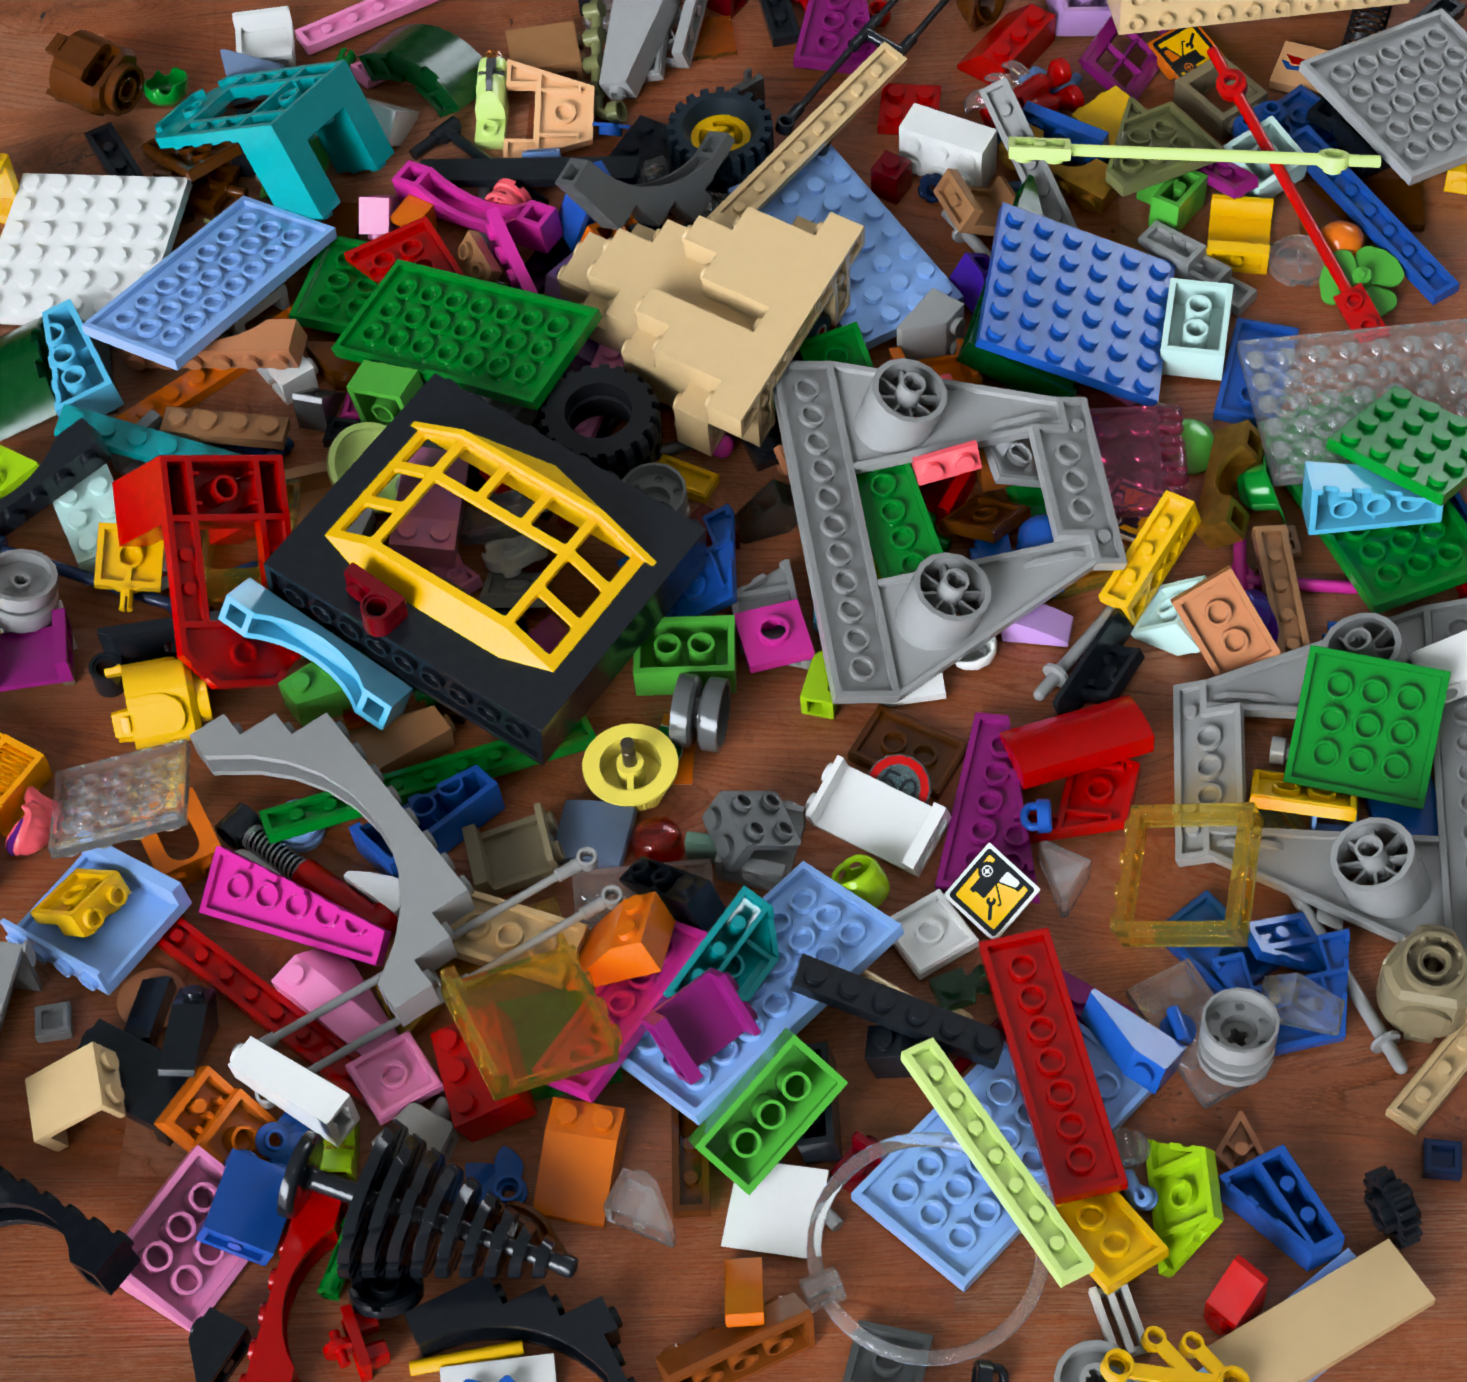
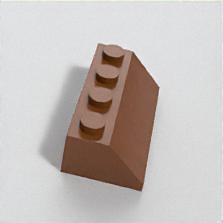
(740, 1352)

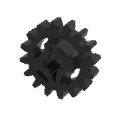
(1392, 1207)

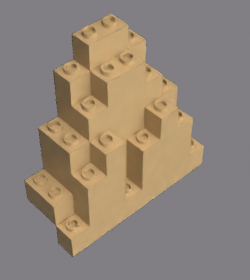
(714, 309)

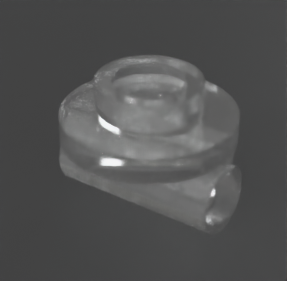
(1132, 1147)

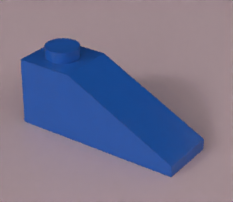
(1132, 1043)

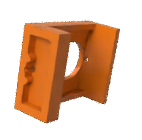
(196, 866)

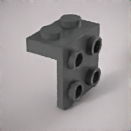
(746, 823)

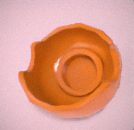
(1344, 236)

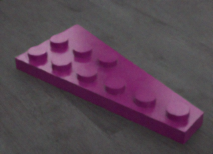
(826, 35)
(986, 806)

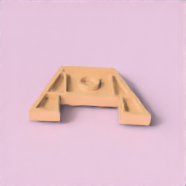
(561, 110)

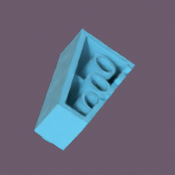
(76, 364)
(1354, 499)

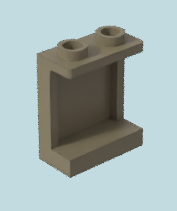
(513, 853)

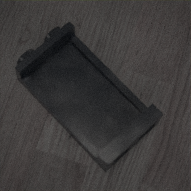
(143, 1088)

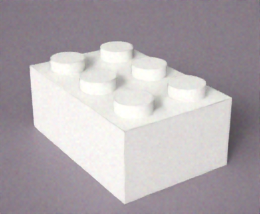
(947, 141)

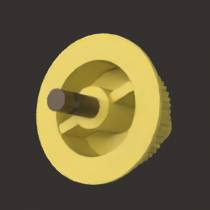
(630, 766)

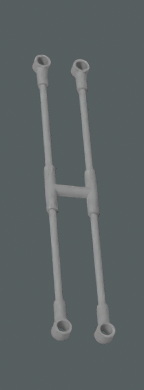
(560, 874)

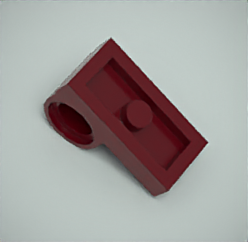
(375, 598)

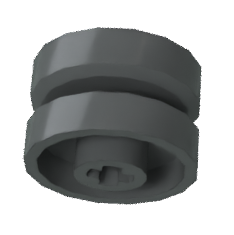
(700, 712)

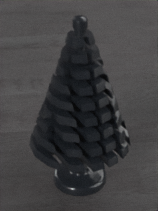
(416, 1214)

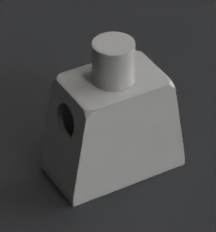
(430, 1125)

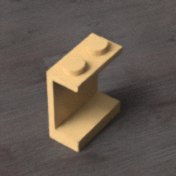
(72, 1092)

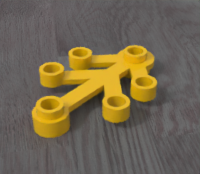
(1180, 1369)

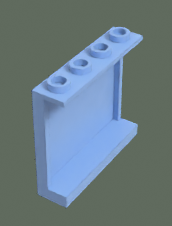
(125, 936)

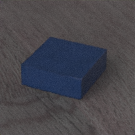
(1442, 1159)

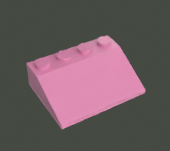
(175, 1270)

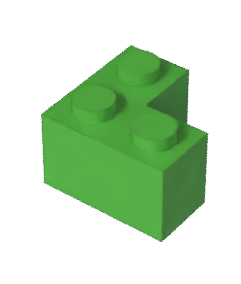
(1176, 199)

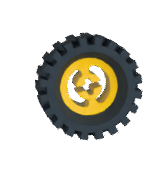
(728, 113)

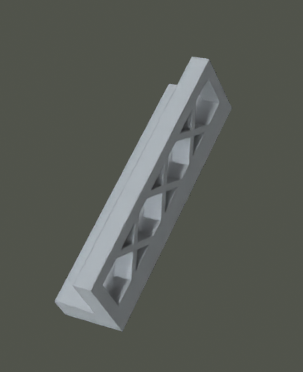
(686, 37)

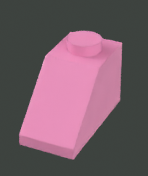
(376, 213)

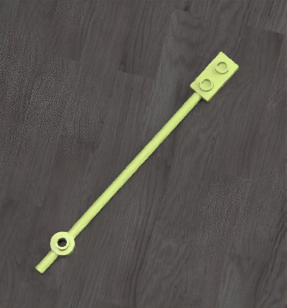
(1060, 149)

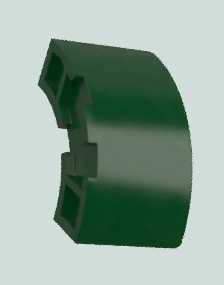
(429, 58)
(24, 379)

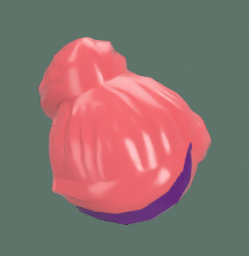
(33, 829)

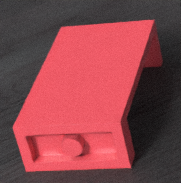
(947, 461)

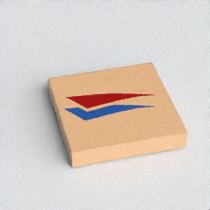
(1286, 73)

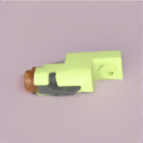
(491, 101)

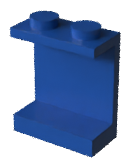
(245, 1208)

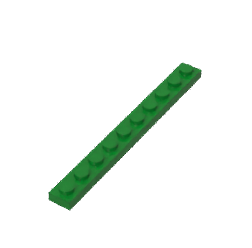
(493, 758)

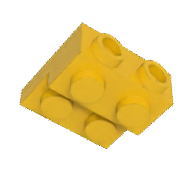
(83, 901)

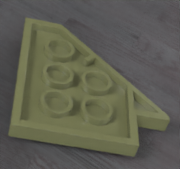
(1155, 127)

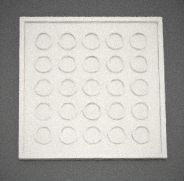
(84, 239)

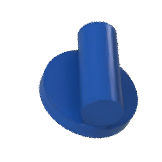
(1178, 1026)

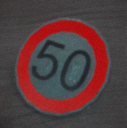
(904, 774)

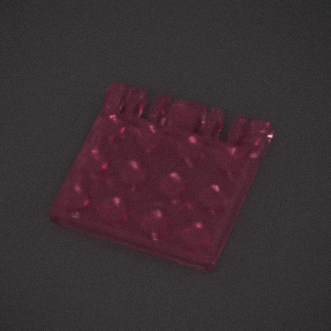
(1139, 459)

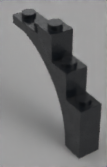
(483, 1313)

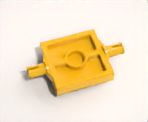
(126, 568)

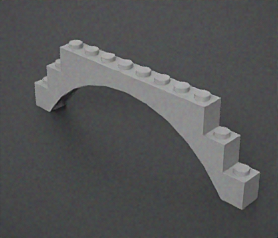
(428, 887)

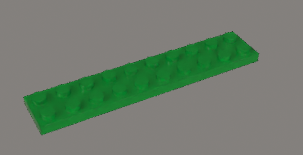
(890, 497)

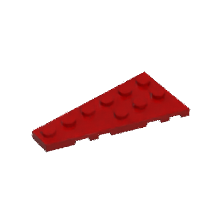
(412, 243)

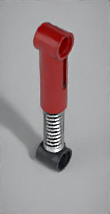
(244, 830)

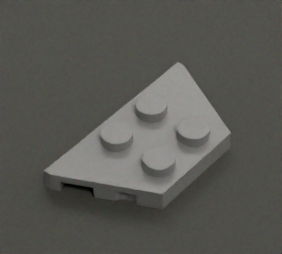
(766, 591)

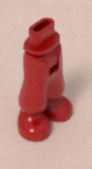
(1037, 91)

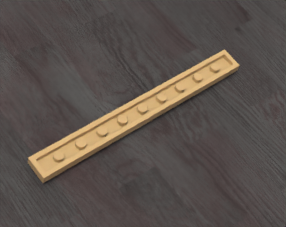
(815, 132)

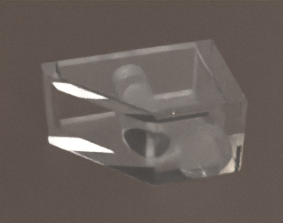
(1304, 1003)
(640, 1207)

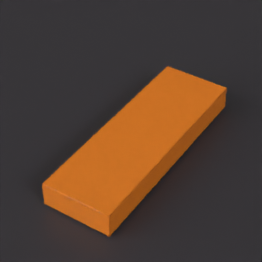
(744, 1292)

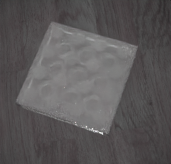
(120, 799)

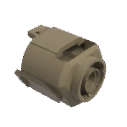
(1417, 997)

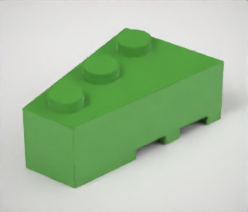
(313, 693)

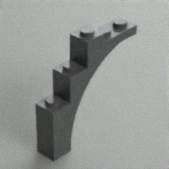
(680, 192)

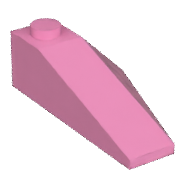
(319, 977)

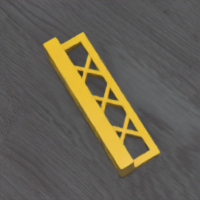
(1152, 555)

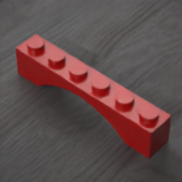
(306, 1242)

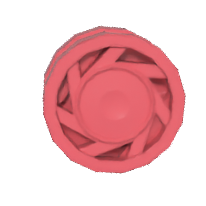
(507, 193)

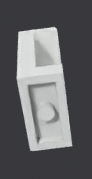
(266, 34)

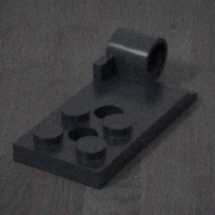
(129, 645)

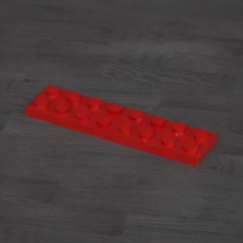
(1052, 1067)

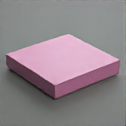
(394, 1077)

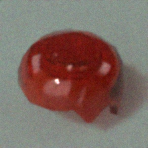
(658, 840)

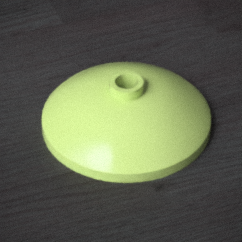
(349, 447)

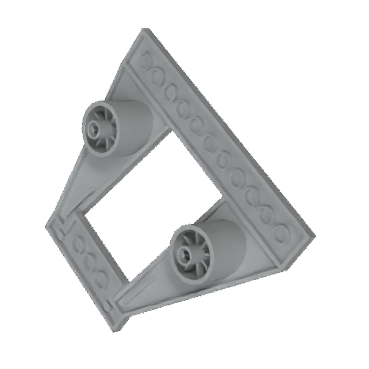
(856, 419)
(1319, 862)

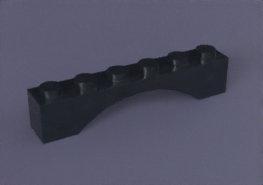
(71, 459)
(94, 1250)

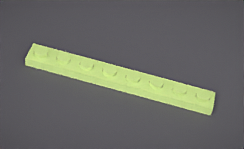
(997, 1162)

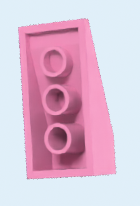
(433, 526)

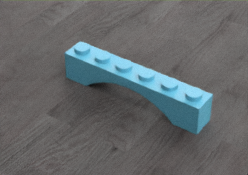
(266, 617)

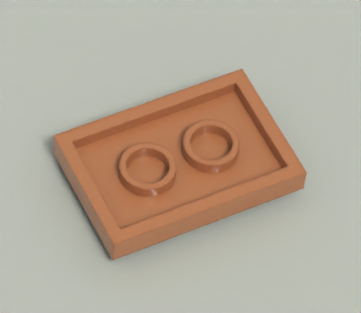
(1224, 623)

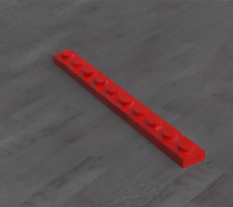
(257, 1001)

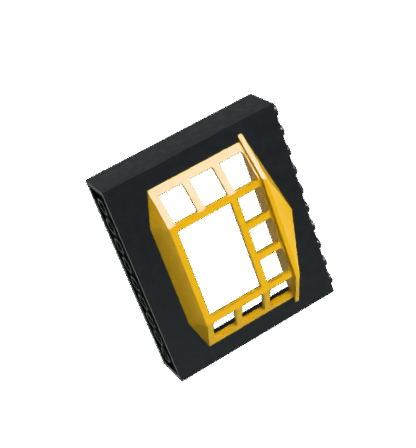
(450, 640)

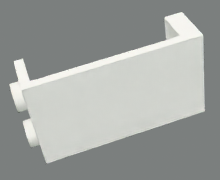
(876, 817)

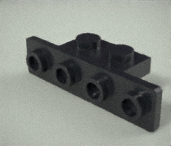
(1103, 667)

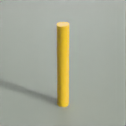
(475, 1355)

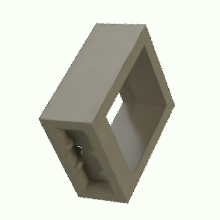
(1189, 97)

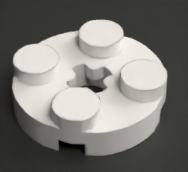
(512, 555)

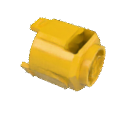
(161, 700)

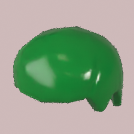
(167, 89)

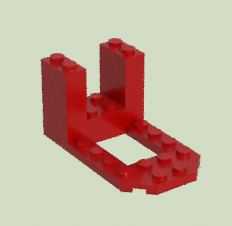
(236, 502)

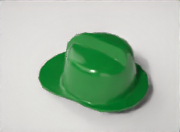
(1257, 489)

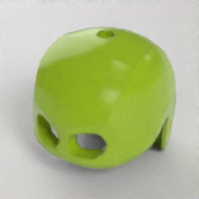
(865, 880)

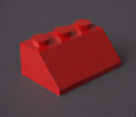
(1017, 37)

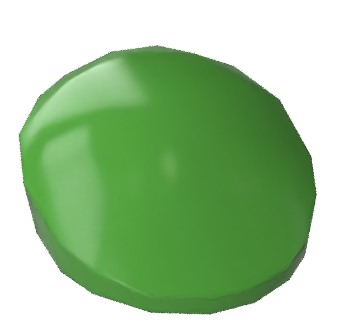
(1198, 444)

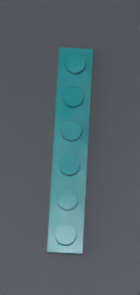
(133, 439)

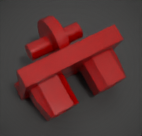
(367, 1356)

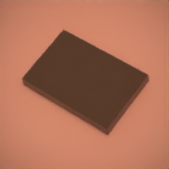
(896, 733)

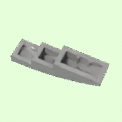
(1193, 262)

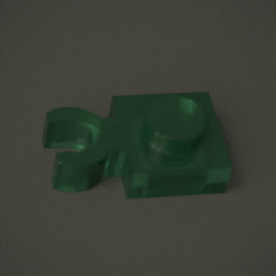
(958, 990)

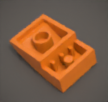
(214, 1116)

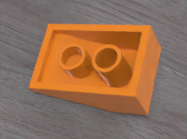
(628, 940)
(579, 1160)

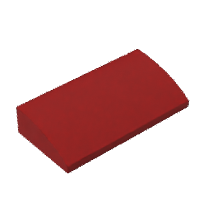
(1078, 741)

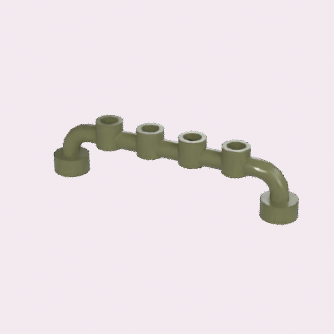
(616, 110)

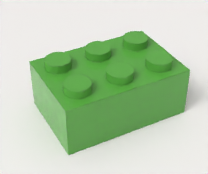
(689, 646)

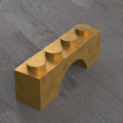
(1082, 183)
(1232, 453)

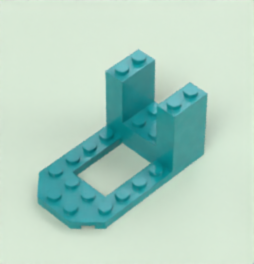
(275, 136)

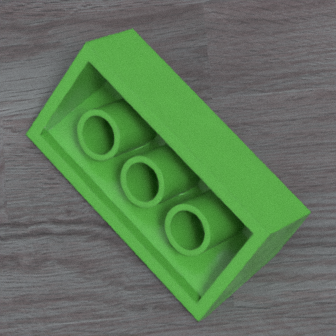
(767, 1111)

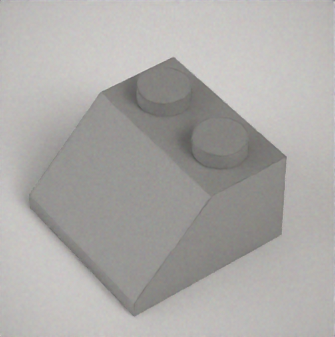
(932, 327)

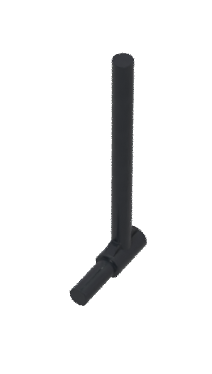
(449, 132)

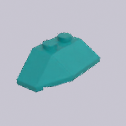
(738, 943)

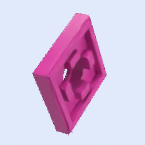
(768, 653)

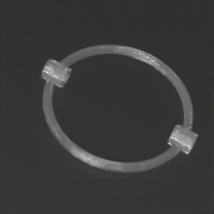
(826, 1289)

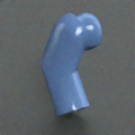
(1138, 1195)

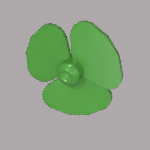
(1371, 268)

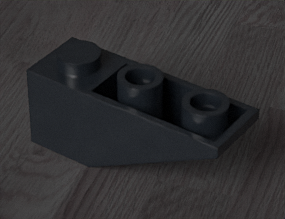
(685, 895)

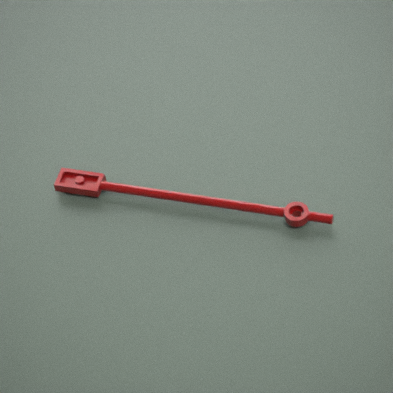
(1352, 301)

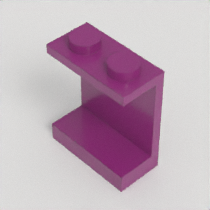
(38, 656)
(700, 1022)

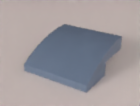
(598, 826)

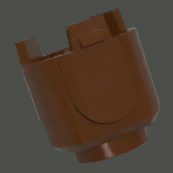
(94, 74)

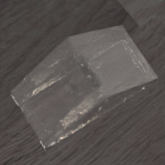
(1065, 874)

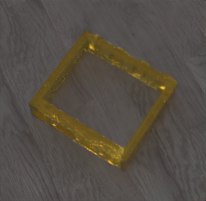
(1223, 933)

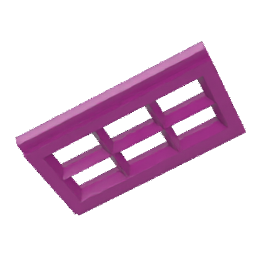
(1102, 42)

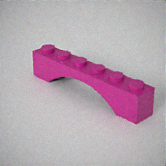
(529, 223)

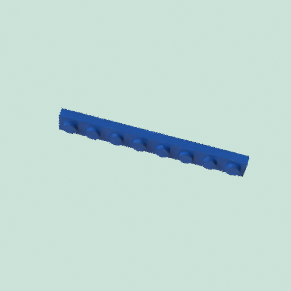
(1379, 223)

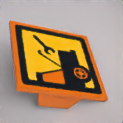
(1181, 50)

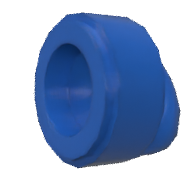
(1044, 816)

